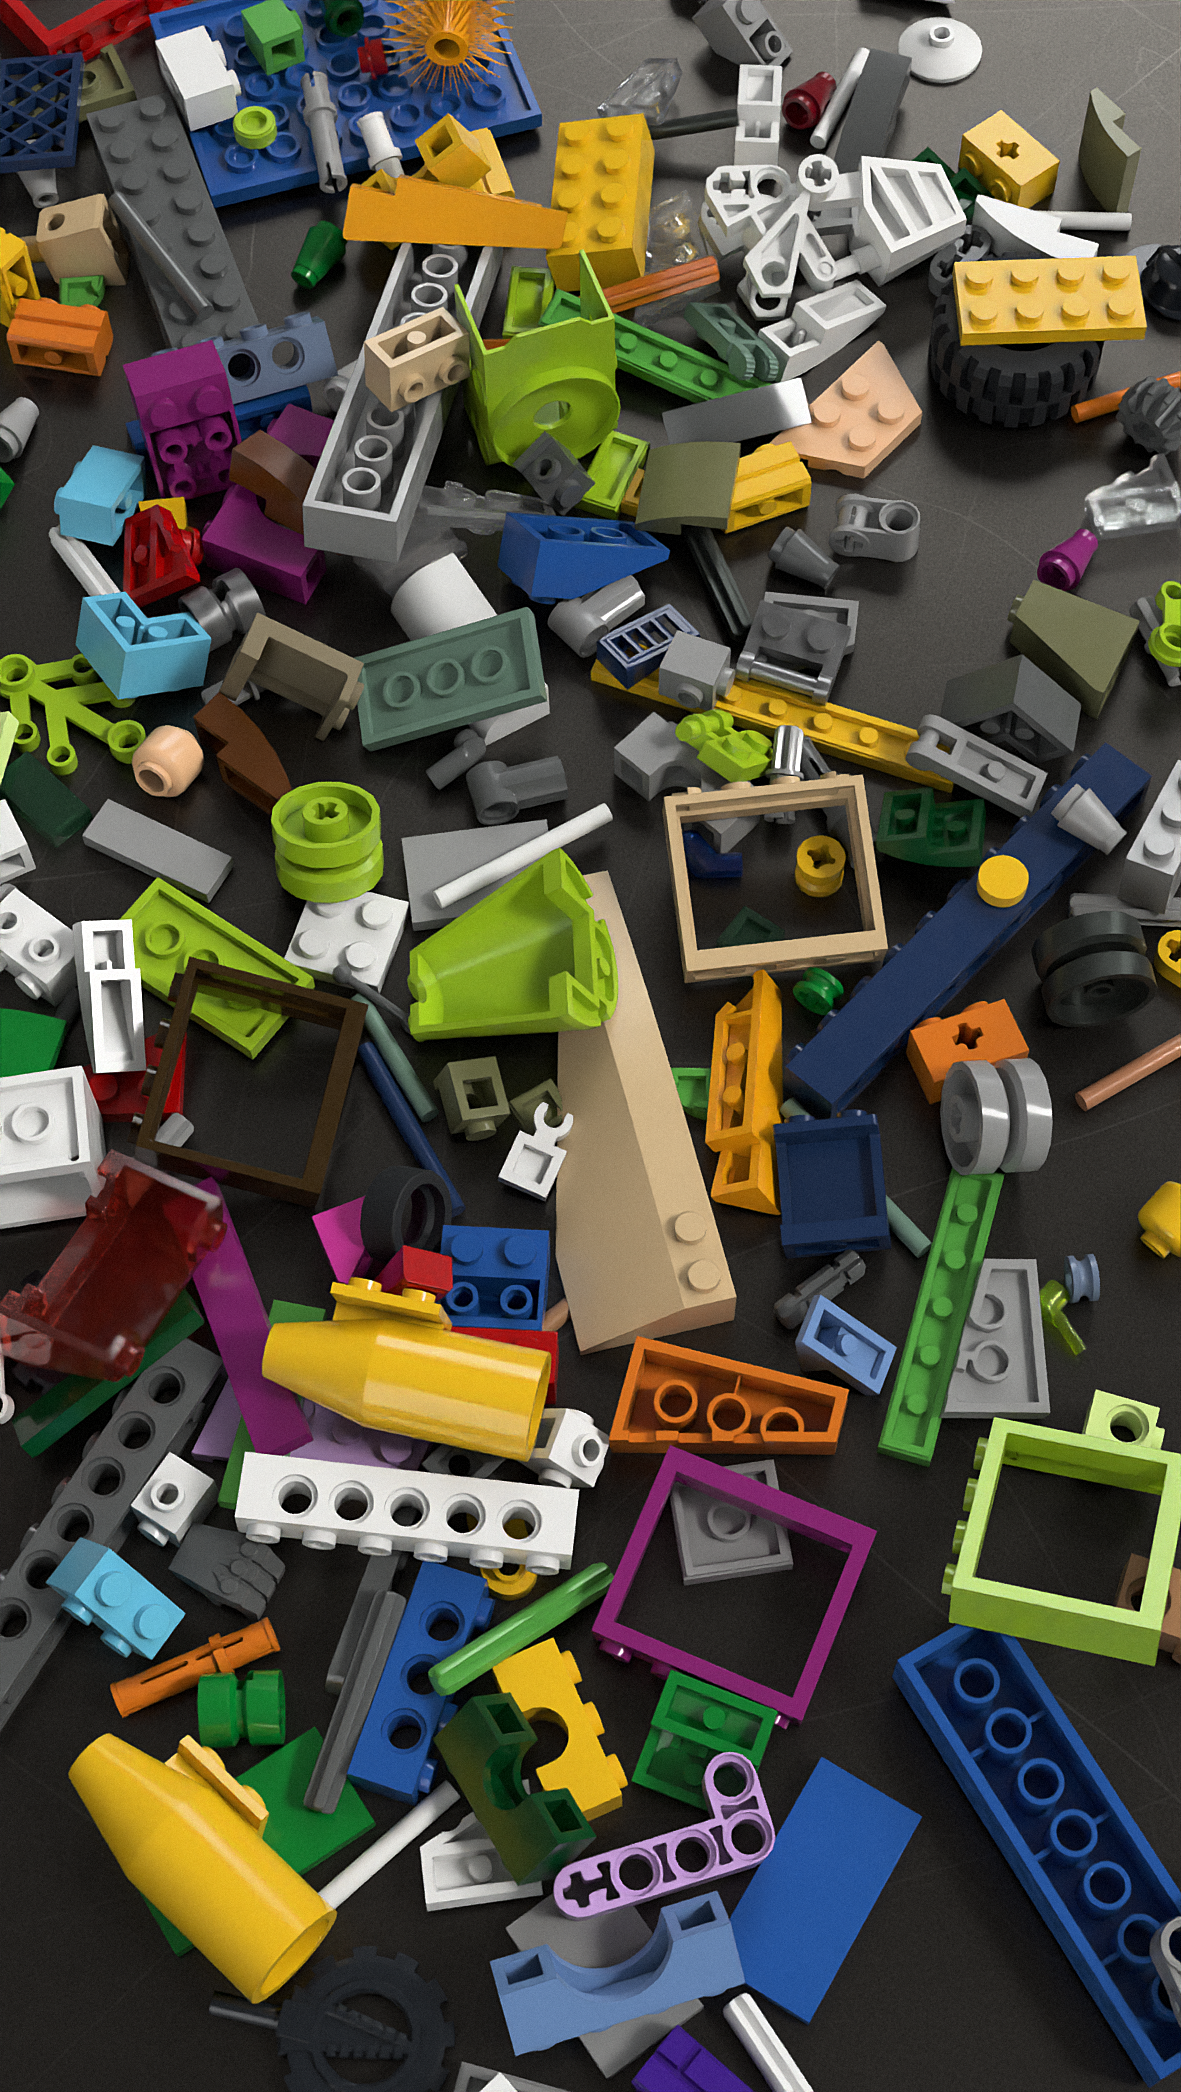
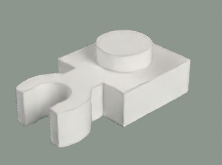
(535, 1159)

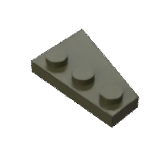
(103, 87)

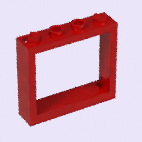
(87, 32)

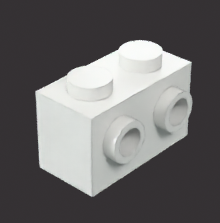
(198, 77)
(36, 949)

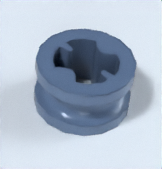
(1082, 1278)

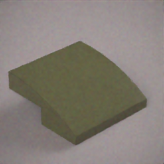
(1107, 154)
(688, 486)

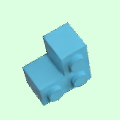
(140, 652)

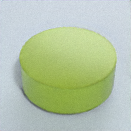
(255, 127)

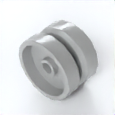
(996, 1116)

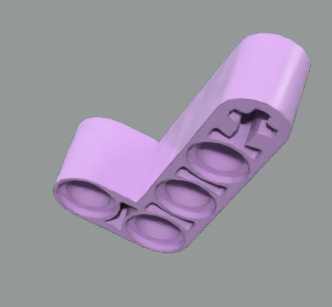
(660, 1851)

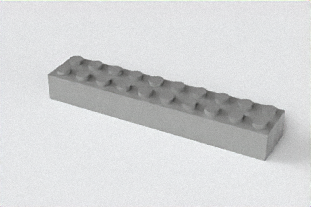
(379, 457)

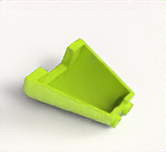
(517, 961)

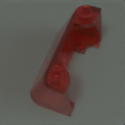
(114, 1274)

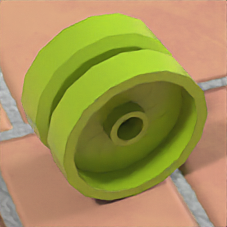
(327, 842)

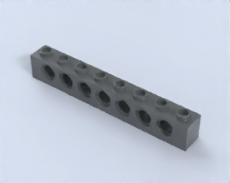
(111, 1519)

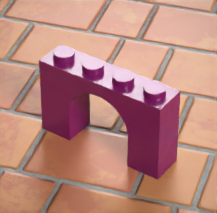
(254, 544)

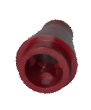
(807, 102)

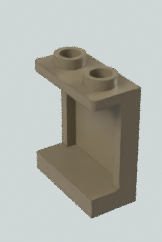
(296, 670)

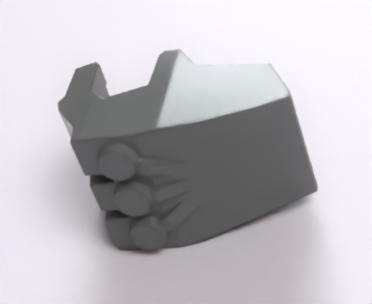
(228, 1568)

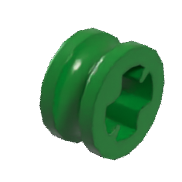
(818, 990)

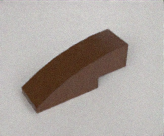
(274, 474)
(242, 753)

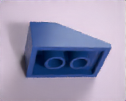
(572, 554)

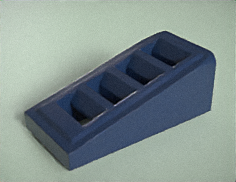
(632, 670)

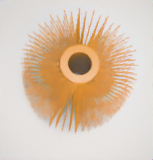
(449, 33)

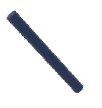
(404, 1119)

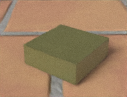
(525, 1105)

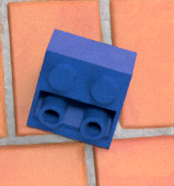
(497, 1277)

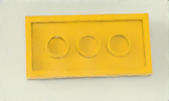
(1048, 300)

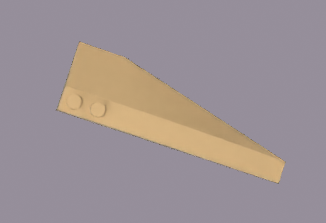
(630, 1195)

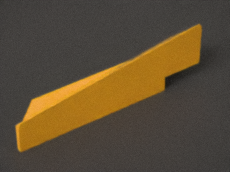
(449, 215)
(747, 1098)

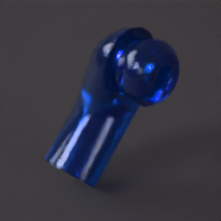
(707, 863)

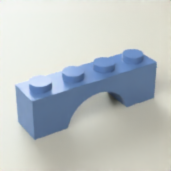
(683, 1960)

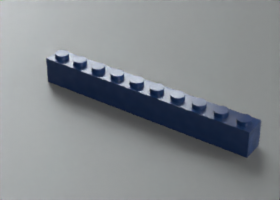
(951, 945)

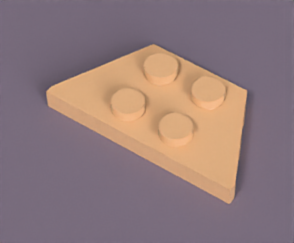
(857, 417)

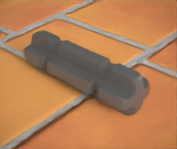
(826, 1281)

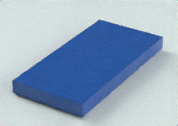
(818, 1887)

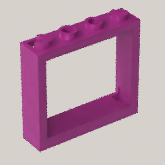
(768, 1504)

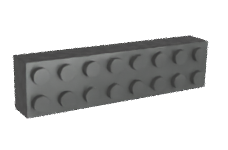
(153, 165)

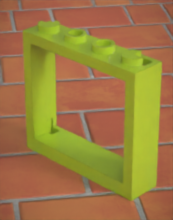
(1050, 1616)

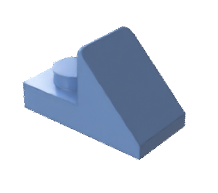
(844, 1346)

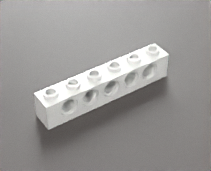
(273, 1478)

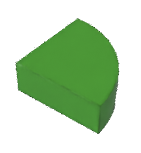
(82, 290)
(693, 1090)

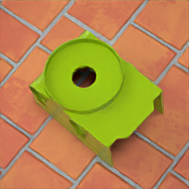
(545, 380)

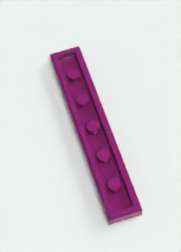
(241, 1332)

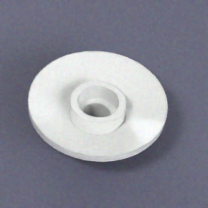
(941, 49)

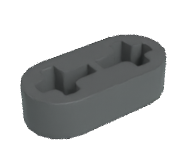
(944, 260)

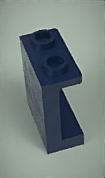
(831, 1184)

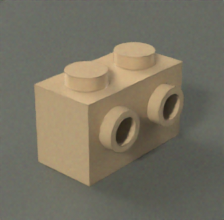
(417, 359)

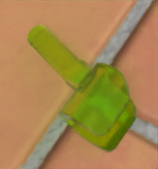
(1052, 1300)

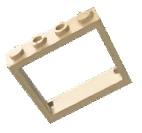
(783, 795)

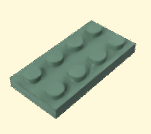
(450, 679)

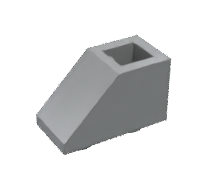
(742, 32)

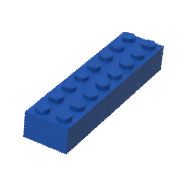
(1054, 1826)

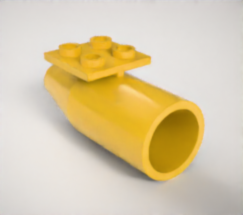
(406, 1374)

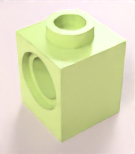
(1113, 1410)

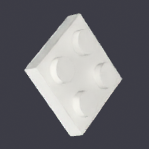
(351, 933)

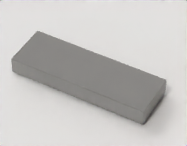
(158, 850)

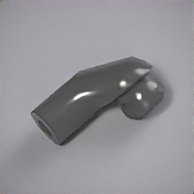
(466, 754)

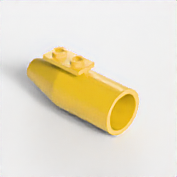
(200, 1858)

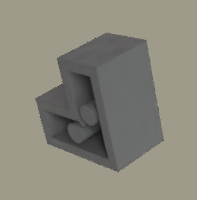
(1014, 705)

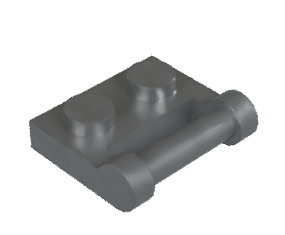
(797, 640)

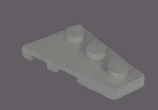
(1001, 1347)

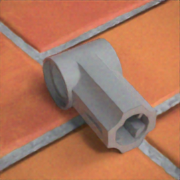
(589, 618)

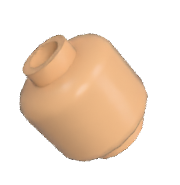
(167, 761)

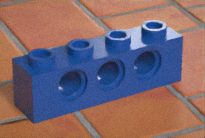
(376, 1763)

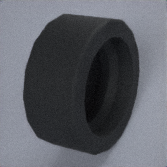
(384, 1208)

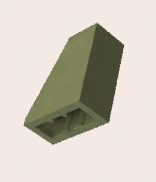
(1072, 641)

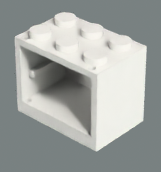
(48, 1146)

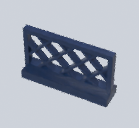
(68, 109)

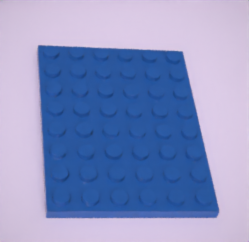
(289, 162)

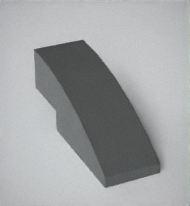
(873, 109)
(741, 415)

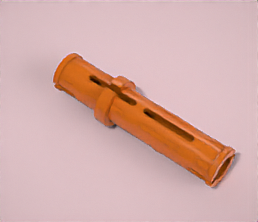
(183, 1671)

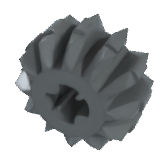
(1152, 415)

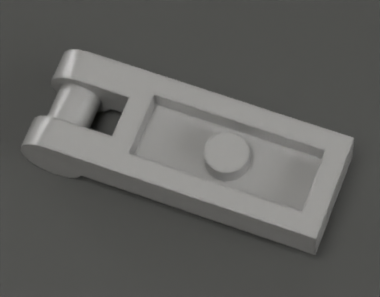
(976, 765)

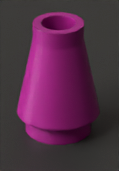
(1067, 561)

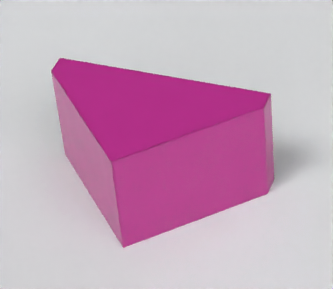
(342, 1241)

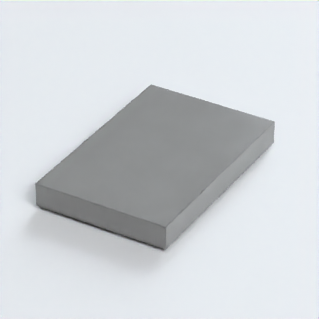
(446, 856)
(601, 1944)

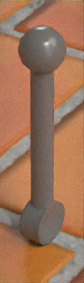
(342, 975)

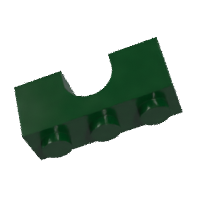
(485, 1754)

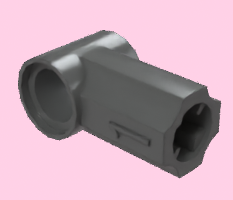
(502, 790)

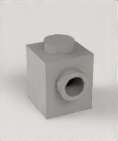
(695, 671)

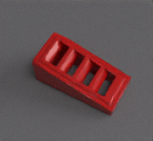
(417, 1270)

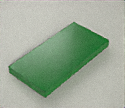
(292, 1829)

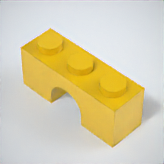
(449, 157)
(545, 1690)

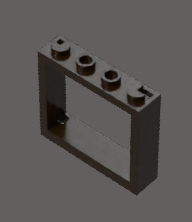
(274, 997)

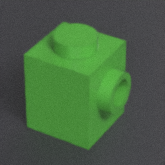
(273, 35)

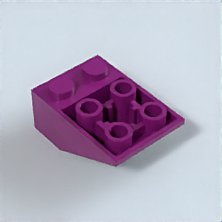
(185, 419)

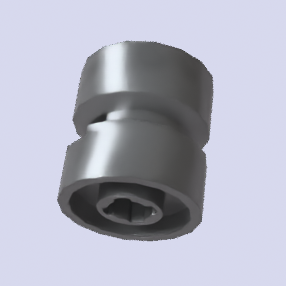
(225, 607)

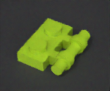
(728, 752)

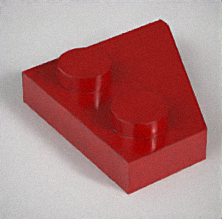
(155, 557)

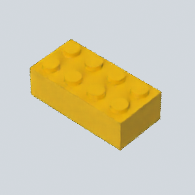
(606, 189)

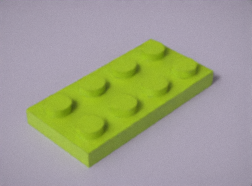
(172, 928)

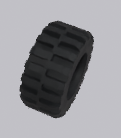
(1006, 382)

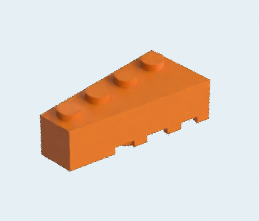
(721, 1406)

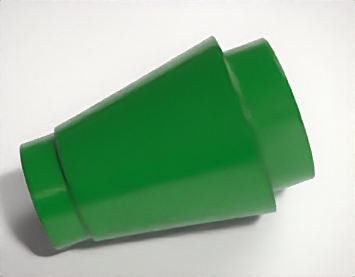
(319, 253)

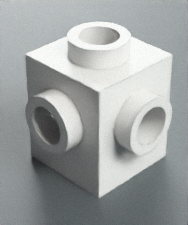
(568, 1449)

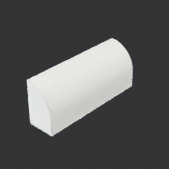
(447, 598)

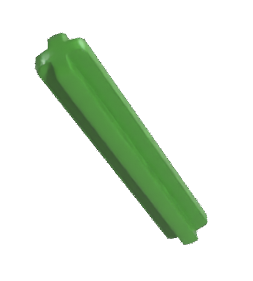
(520, 1629)

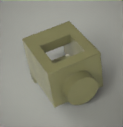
(482, 1086)

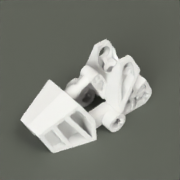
(888, 207)

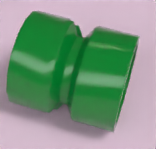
(241, 1708)

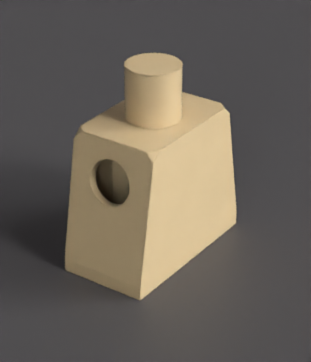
(81, 241)

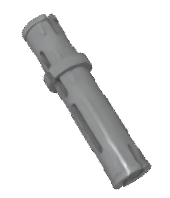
(321, 117)

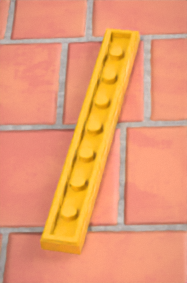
(831, 727)

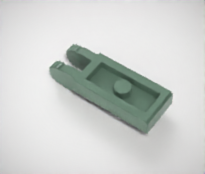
(732, 340)

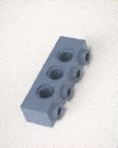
(310, 361)

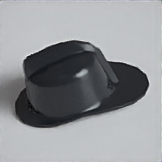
(1160, 277)

